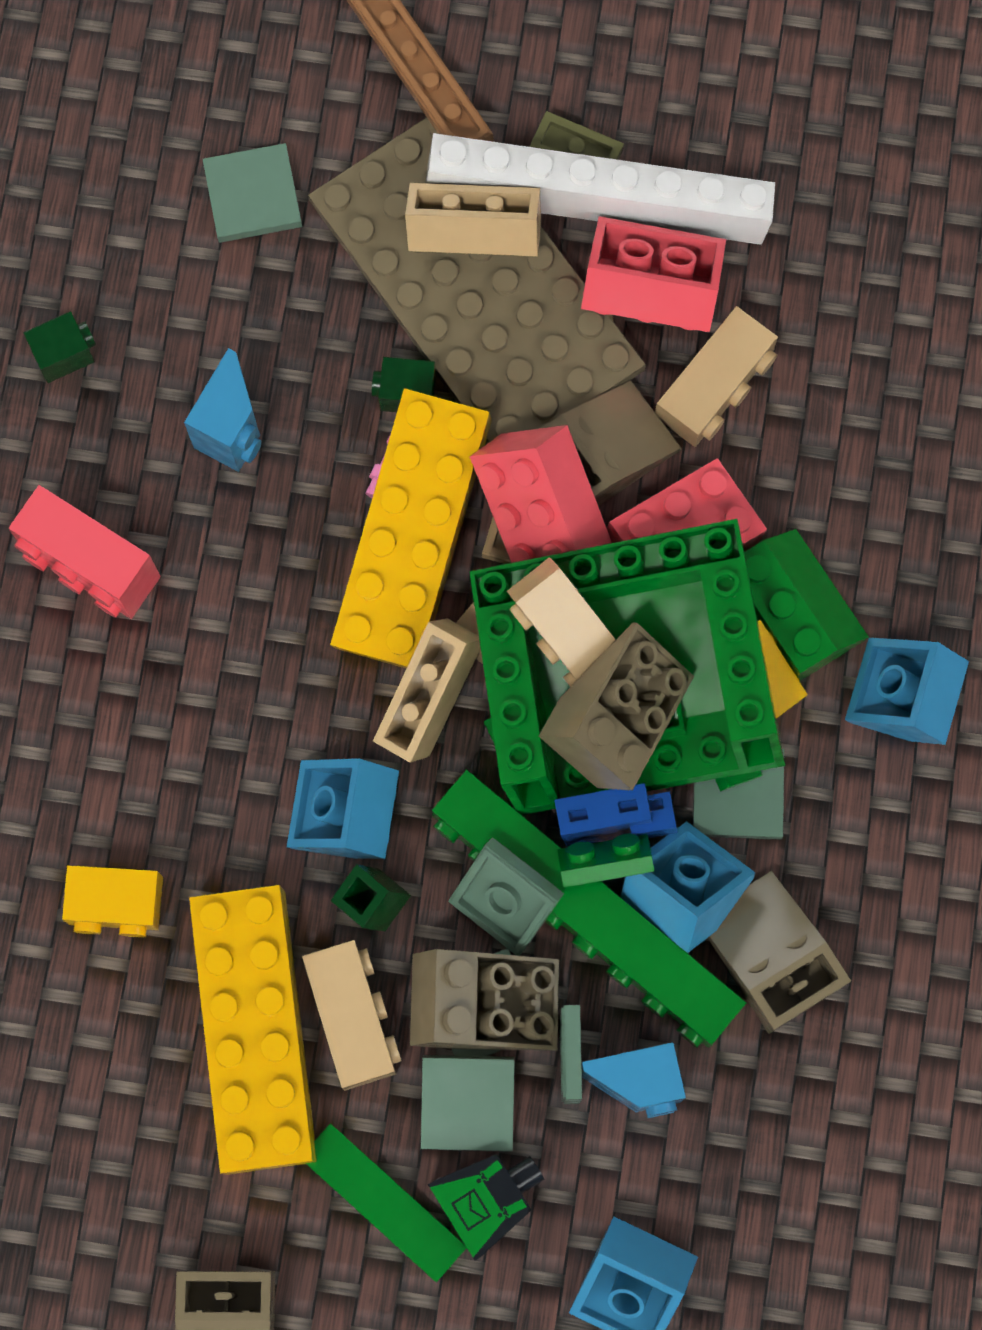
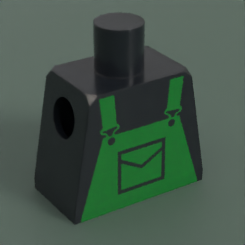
(486, 1200)

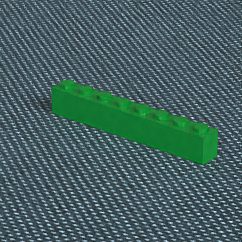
(596, 917)

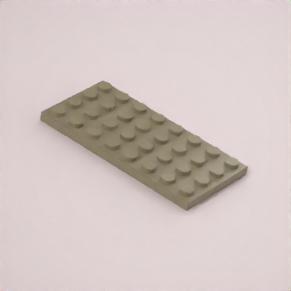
(495, 325)

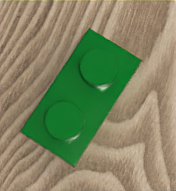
(605, 860)

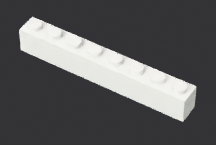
(611, 188)

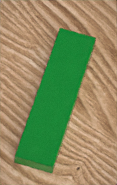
(385, 1204)

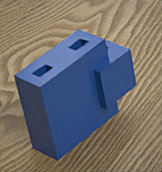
(614, 813)

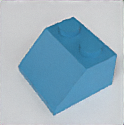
(223, 417)
(907, 689)
(343, 808)
(691, 887)
(640, 1079)
(633, 1281)

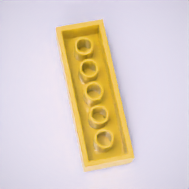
(411, 528)
(252, 1030)

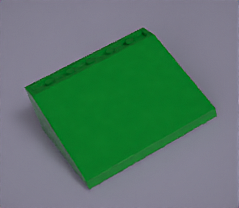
(695, 601)

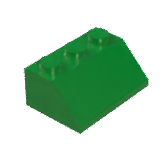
(800, 604)

